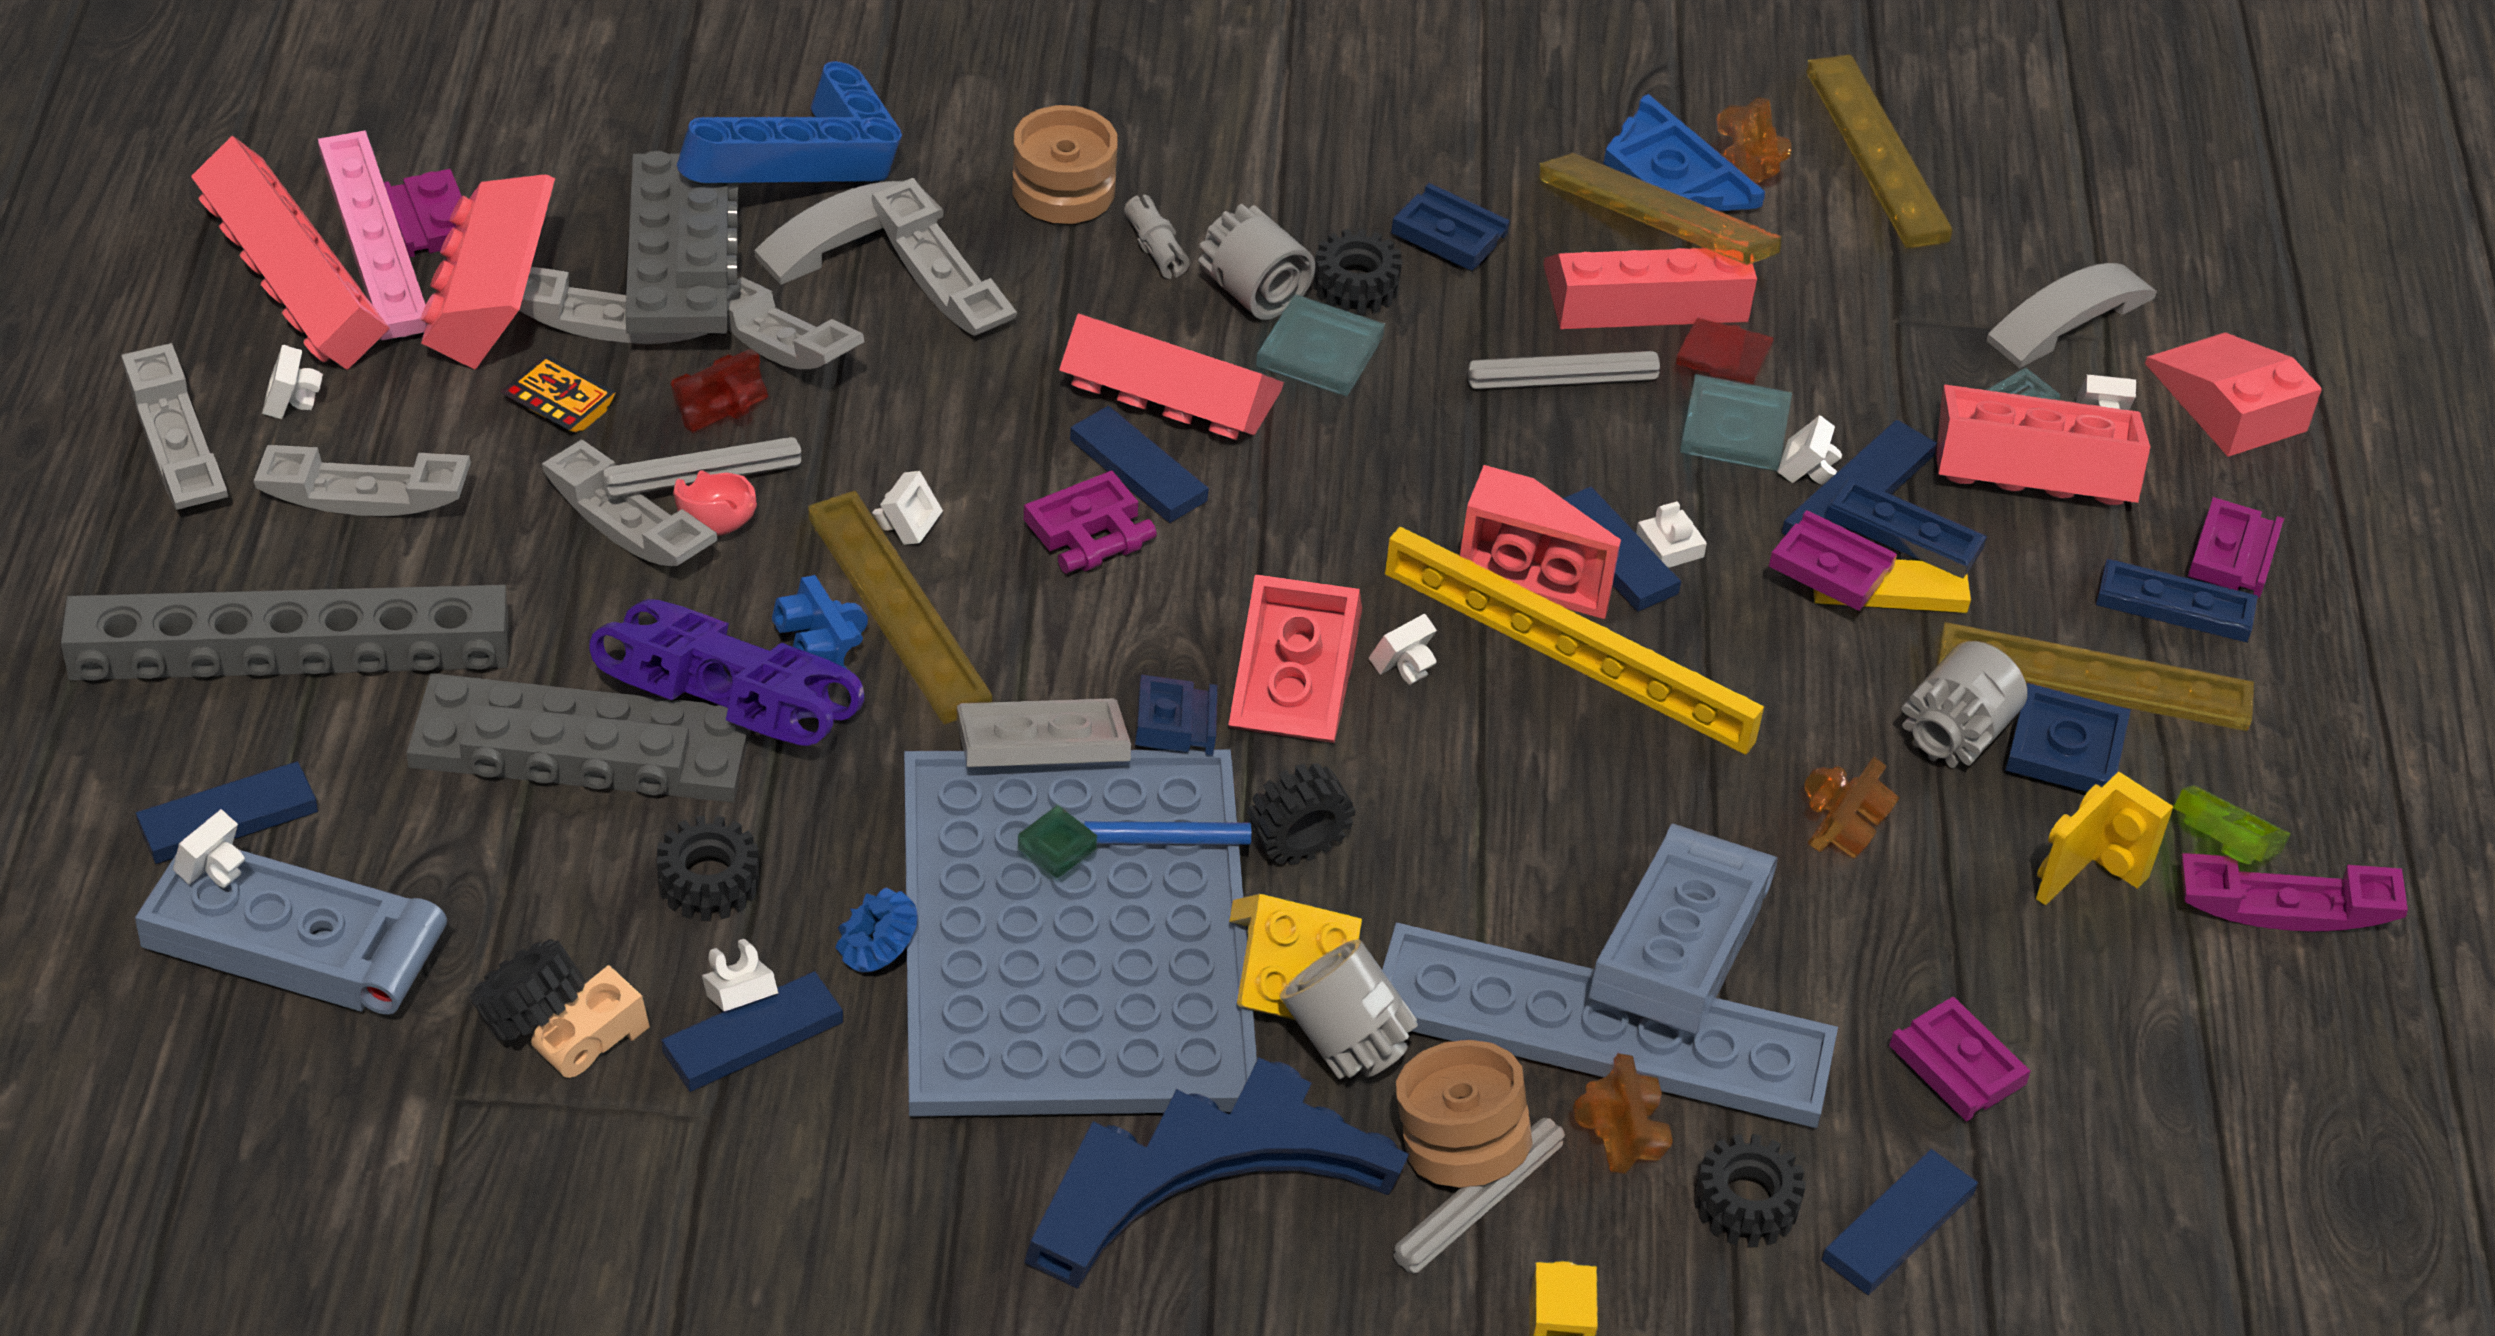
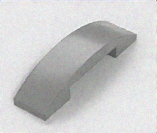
(799, 243)
(936, 263)
(2065, 304)
(582, 310)
(781, 335)
(172, 427)
(358, 489)
(626, 519)

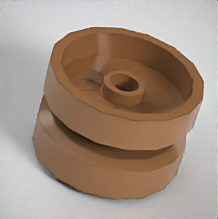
(1064, 164)
(1464, 1113)

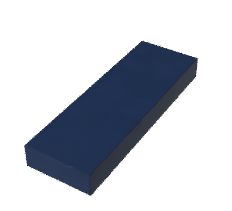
(1139, 464)
(1905, 527)
(1639, 572)
(2177, 600)
(251, 802)
(752, 1031)
(1899, 1221)

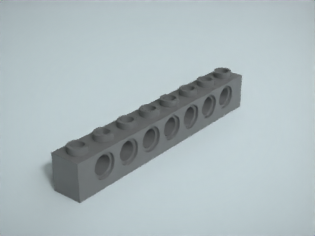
(285, 632)

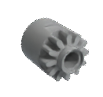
(1256, 261)
(1965, 703)
(1350, 1011)

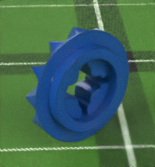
(894, 924)

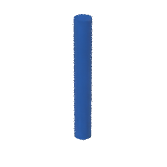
(1171, 832)

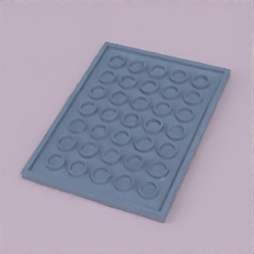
(1082, 983)

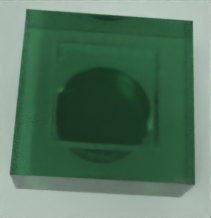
(1057, 841)

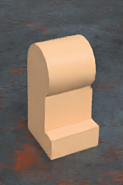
(591, 1024)

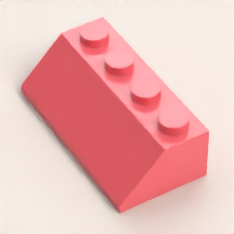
(485, 266)
(1648, 288)
(1168, 375)
(2041, 445)

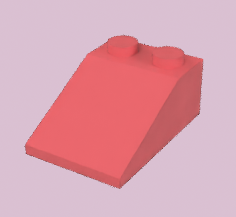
(2238, 390)
(1539, 542)
(1296, 658)

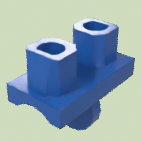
(825, 624)

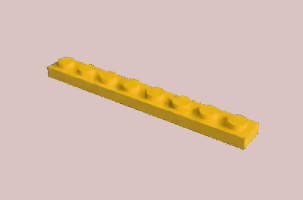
(1574, 640)

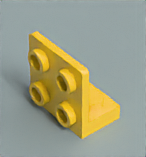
(2114, 827)
(1281, 944)

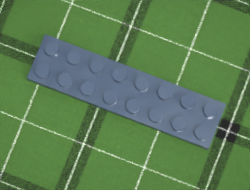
(1545, 1014)

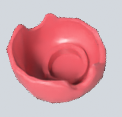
(717, 500)

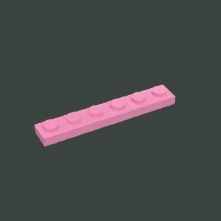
(373, 232)

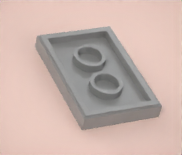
(1043, 732)

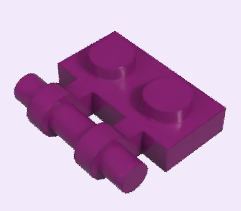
(1083, 510)

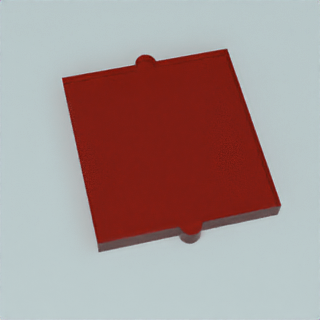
(1724, 350)

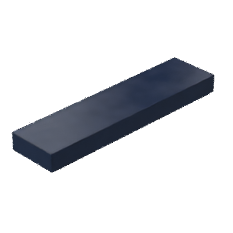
(1881, 464)

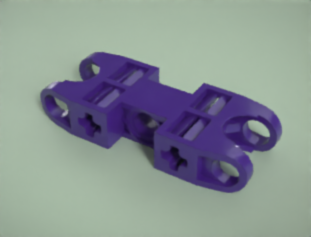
(687, 655)

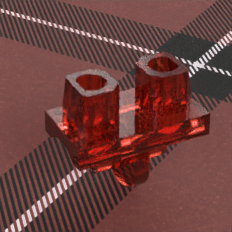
(720, 390)

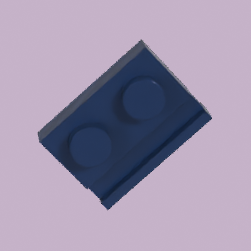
(1450, 226)
(1175, 715)

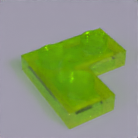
(2242, 833)

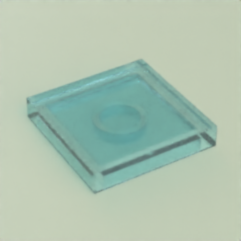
(1320, 345)
(1736, 422)

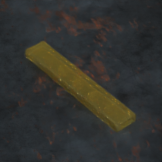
(1879, 151)
(1661, 208)
(898, 605)
(2118, 678)

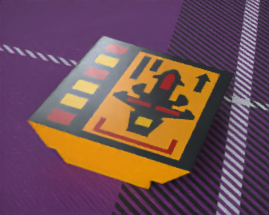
(560, 394)

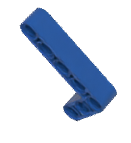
(843, 142)

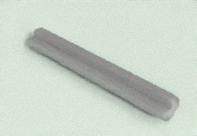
(1563, 370)
(663, 472)
(1472, 1203)

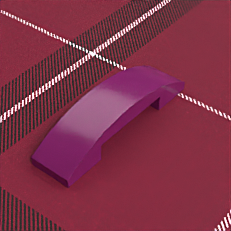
(2293, 902)

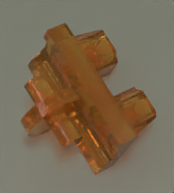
(1755, 141)
(1864, 793)
(1619, 1112)

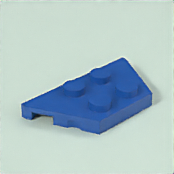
(1673, 157)

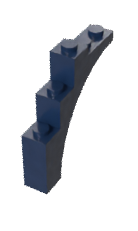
(1196, 1142)

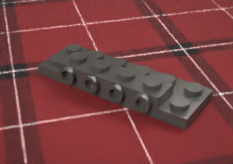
(679, 249)
(578, 738)

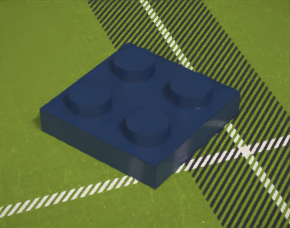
(2067, 739)

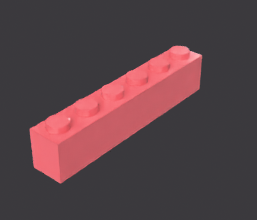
(289, 254)

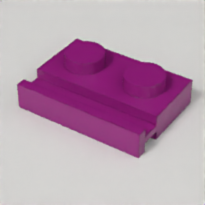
(424, 209)
(2235, 547)
(1832, 560)
(1960, 1058)

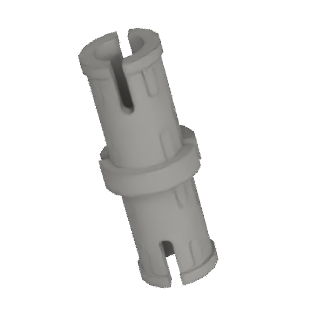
(1156, 236)

